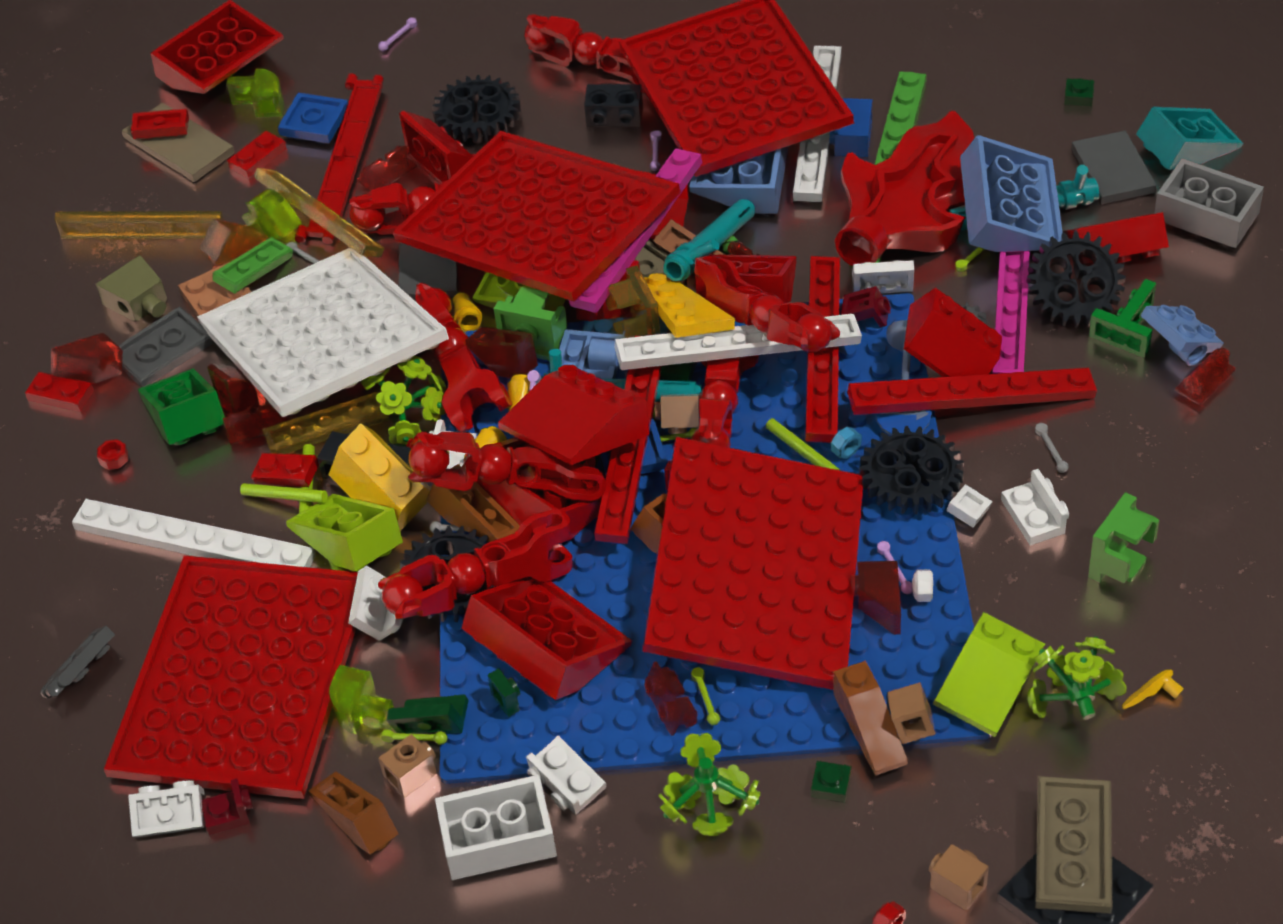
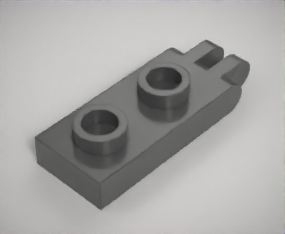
(75, 666)

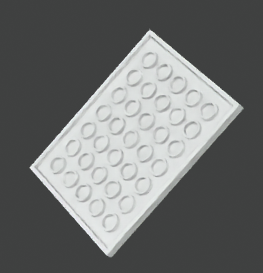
(321, 330)

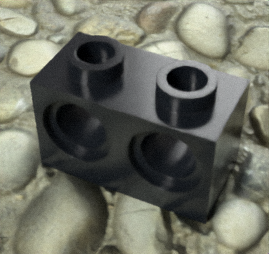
(613, 105)

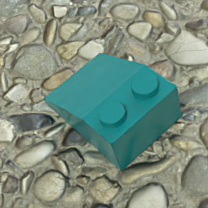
(1187, 135)

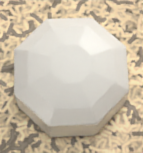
(923, 585)

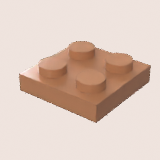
(205, 295)

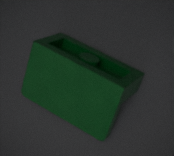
(430, 715)

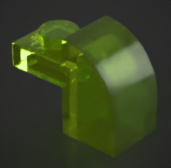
(260, 90)
(272, 214)
(355, 702)

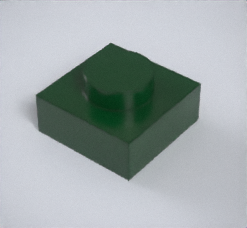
(1079, 92)
(678, 372)
(504, 692)
(831, 781)

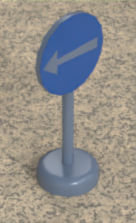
(913, 419)

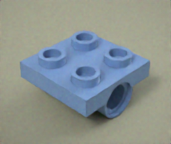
(1185, 333)
(591, 352)

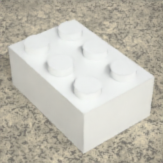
(495, 827)

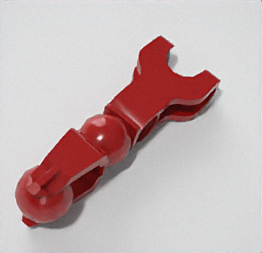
(585, 47)
(368, 210)
(748, 304)
(467, 382)
(720, 398)
(495, 464)
(501, 561)

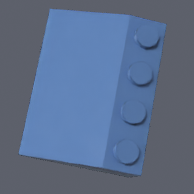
(753, 180)
(1009, 197)

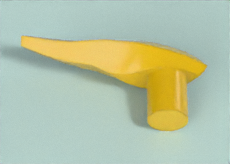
(1153, 686)

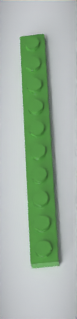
(901, 114)

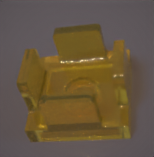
(643, 307)

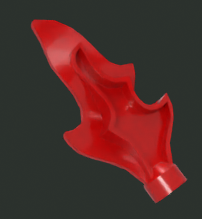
(907, 195)

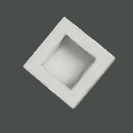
(969, 506)

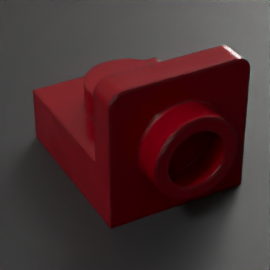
(867, 304)
(227, 809)

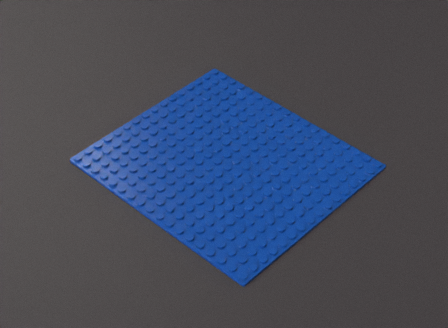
(612, 717)

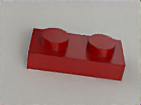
(160, 123)
(257, 154)
(59, 392)
(285, 470)

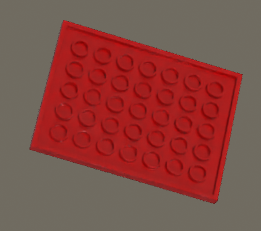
(735, 83)
(537, 214)
(755, 564)
(238, 678)

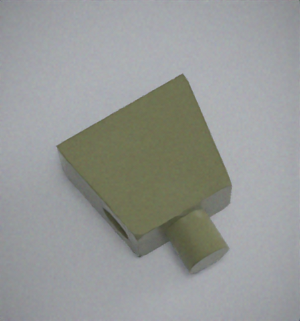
(133, 291)

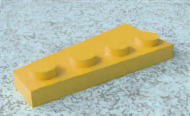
(685, 310)

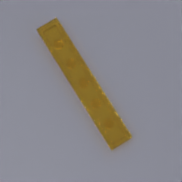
(319, 213)
(135, 224)

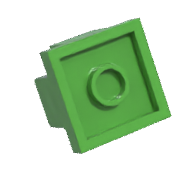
(527, 315)
(1109, 542)

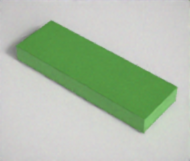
(252, 265)

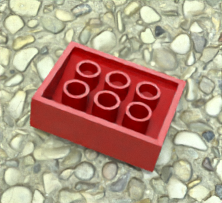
(213, 49)
(577, 415)
(525, 502)
(543, 634)

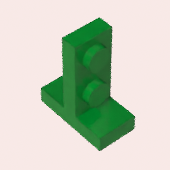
(1124, 328)

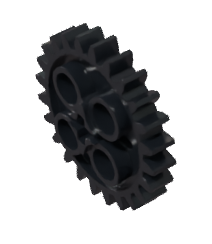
(496, 108)
(1049, 284)
(911, 470)
(449, 544)

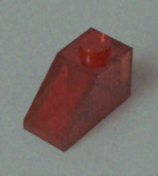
(504, 351)
(87, 359)
(234, 389)
(879, 592)

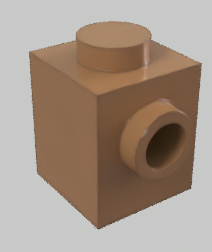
(678, 412)
(911, 713)
(408, 765)
(958, 876)

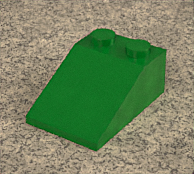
(183, 406)

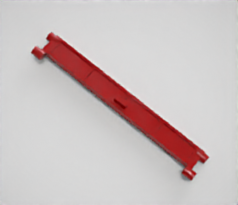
(346, 152)

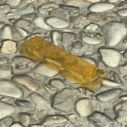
(318, 425)

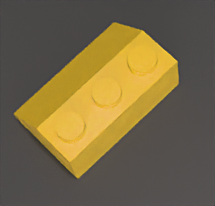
(376, 474)

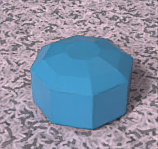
(846, 442)

